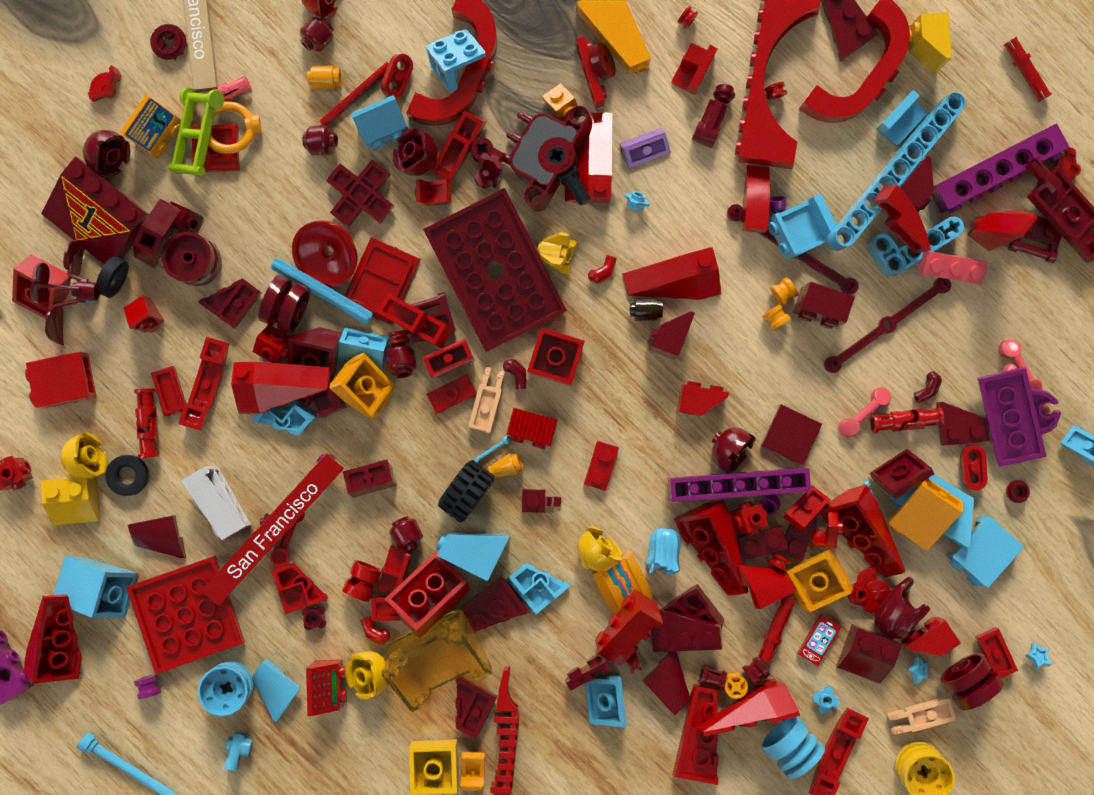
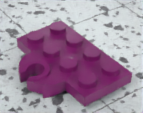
(1016, 416)

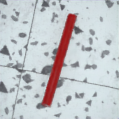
(354, 95)

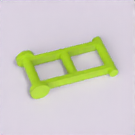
(188, 97)

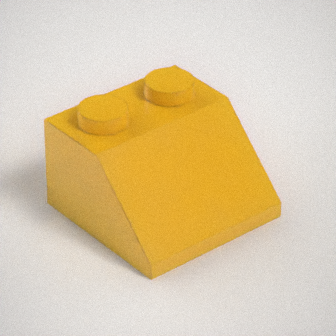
(931, 40)
(71, 500)

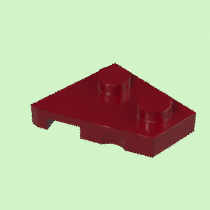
(232, 302)

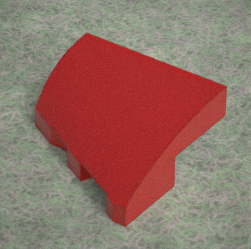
(765, 584)
(295, 588)

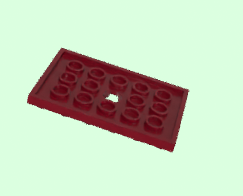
(488, 234)

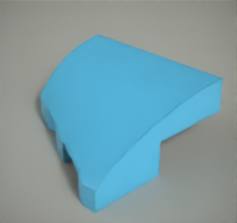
(292, 417)
(536, 587)
(274, 688)

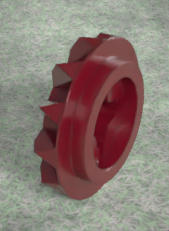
(168, 31)

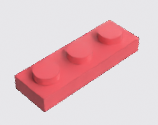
(953, 267)

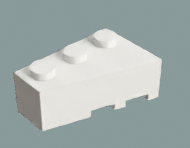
(216, 501)

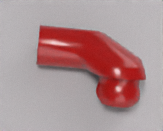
(603, 273)

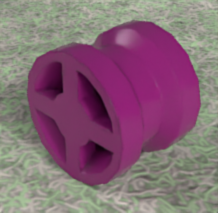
(147, 686)

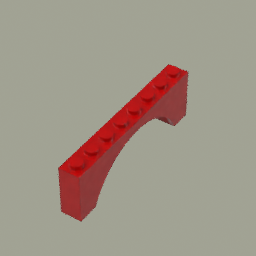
(762, 136)

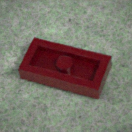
(798, 540)
(764, 543)

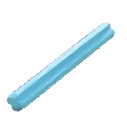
(322, 290)

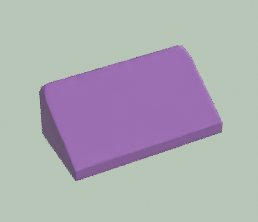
(645, 147)

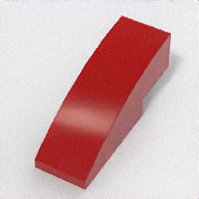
(458, 145)
(756, 199)
(903, 218)
(415, 320)

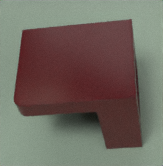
(328, 403)

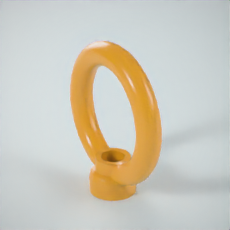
(252, 124)

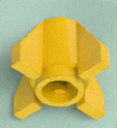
(557, 251)

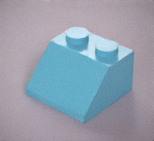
(380, 123)

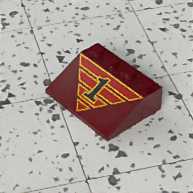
(94, 211)

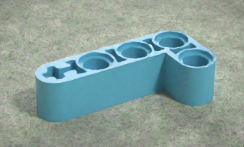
(901, 255)

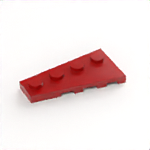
(698, 754)

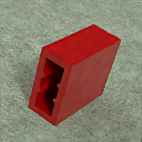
(60, 380)

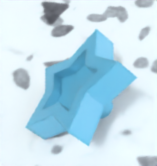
(1038, 656)
(919, 670)

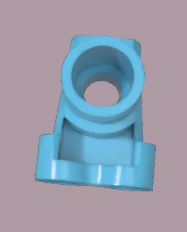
(237, 746)

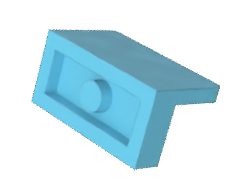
(902, 119)
(356, 342)

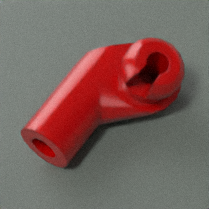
(373, 634)

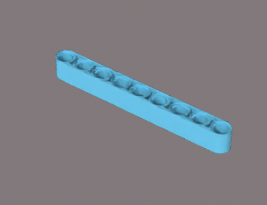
(903, 164)

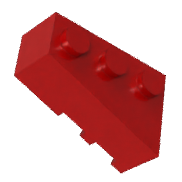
(628, 627)

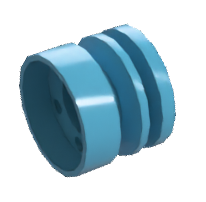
(213, 692)
(793, 747)

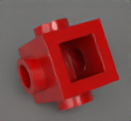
(271, 344)
(14, 473)
(749, 518)

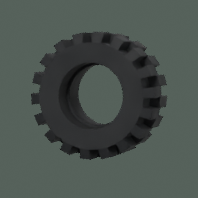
(466, 491)

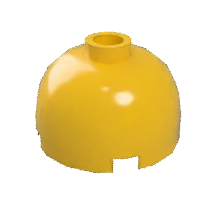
(83, 456)
(597, 552)
(365, 674)

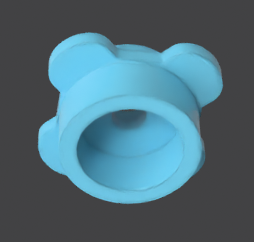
(636, 201)
(819, 697)

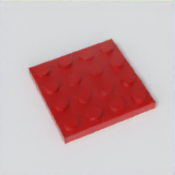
(182, 621)

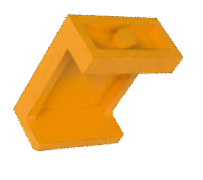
(926, 514)

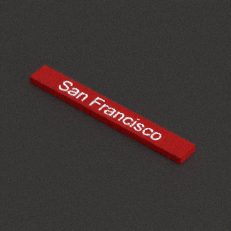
(272, 529)

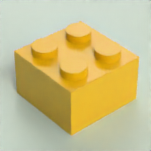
(433, 767)

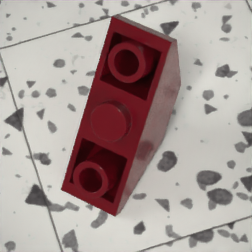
(155, 233)

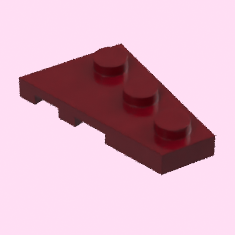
(493, 605)

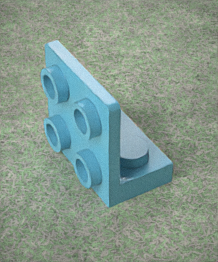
(451, 54)

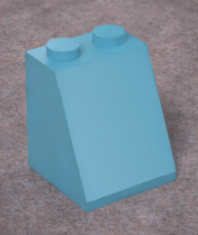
(473, 550)
(95, 587)

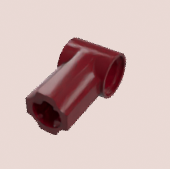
(708, 127)

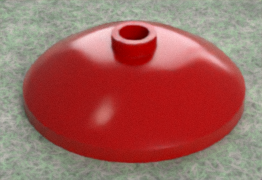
(315, 259)

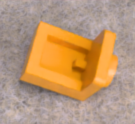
(560, 101)
(472, 771)

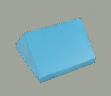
(606, 701)

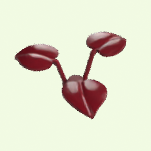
(82, 290)

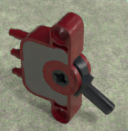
(537, 151)

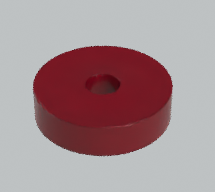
(602, 61)

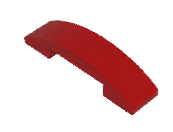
(206, 384)
(836, 752)

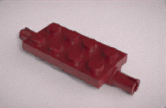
(1063, 207)

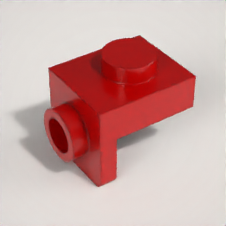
(433, 192)
(828, 538)

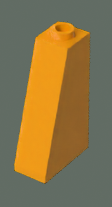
(617, 30)

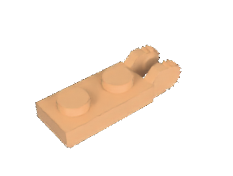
(486, 403)
(924, 715)

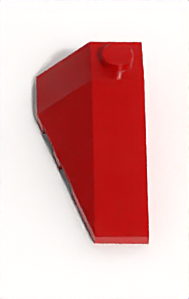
(269, 385)

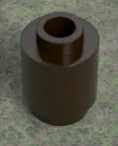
(646, 309)

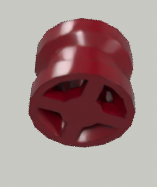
(478, 152)
(756, 671)

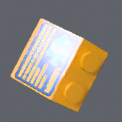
(151, 127)

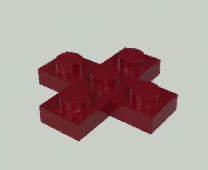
(360, 193)

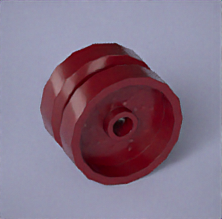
(187, 246)
(284, 304)
(971, 681)

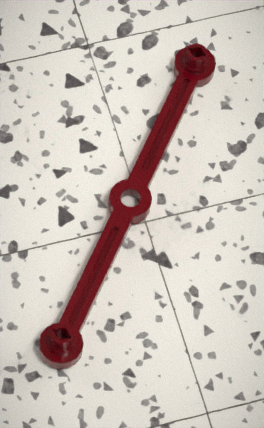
(848, 286)
(834, 363)

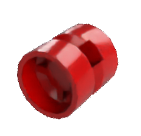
(362, 580)

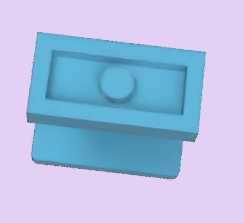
(802, 227)
(988, 554)

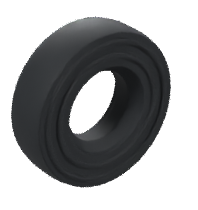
(112, 276)
(137, 465)

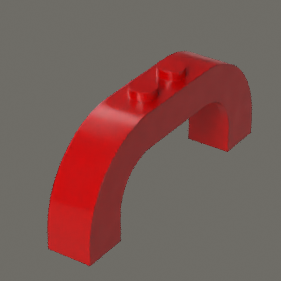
(894, 27)
(449, 109)

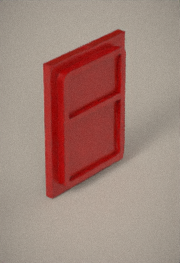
(380, 272)

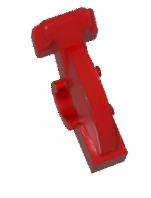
(103, 84)
(1068, 164)

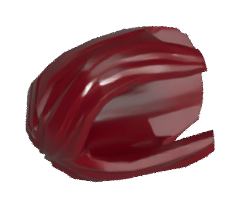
(896, 614)

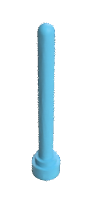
(90, 744)

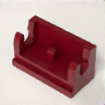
(369, 478)

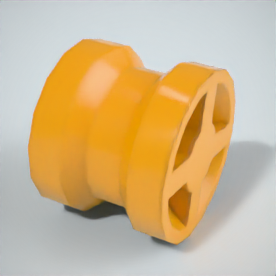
(784, 291)
(776, 317)
(739, 688)

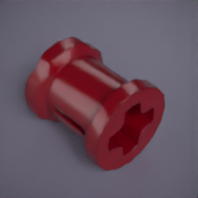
(712, 677)

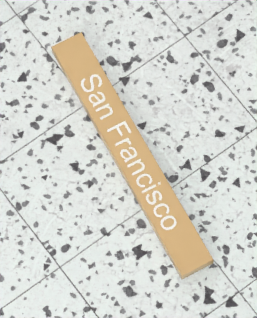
(200, 45)

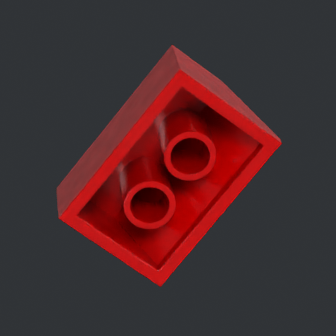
(427, 594)

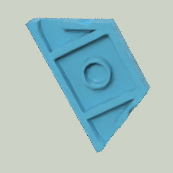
(961, 528)

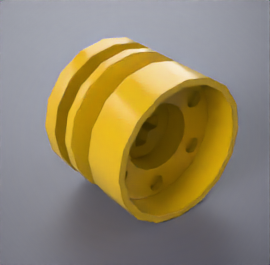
(936, 773)

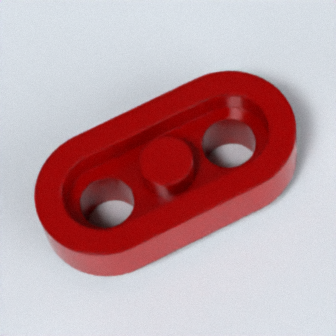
(398, 77)
(975, 467)

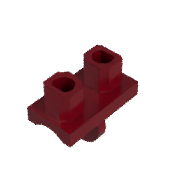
(490, 169)

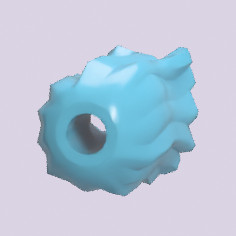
(664, 551)

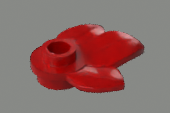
(871, 590)

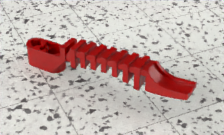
(504, 775)

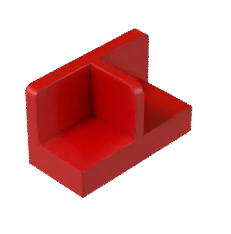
(693, 67)
(394, 569)

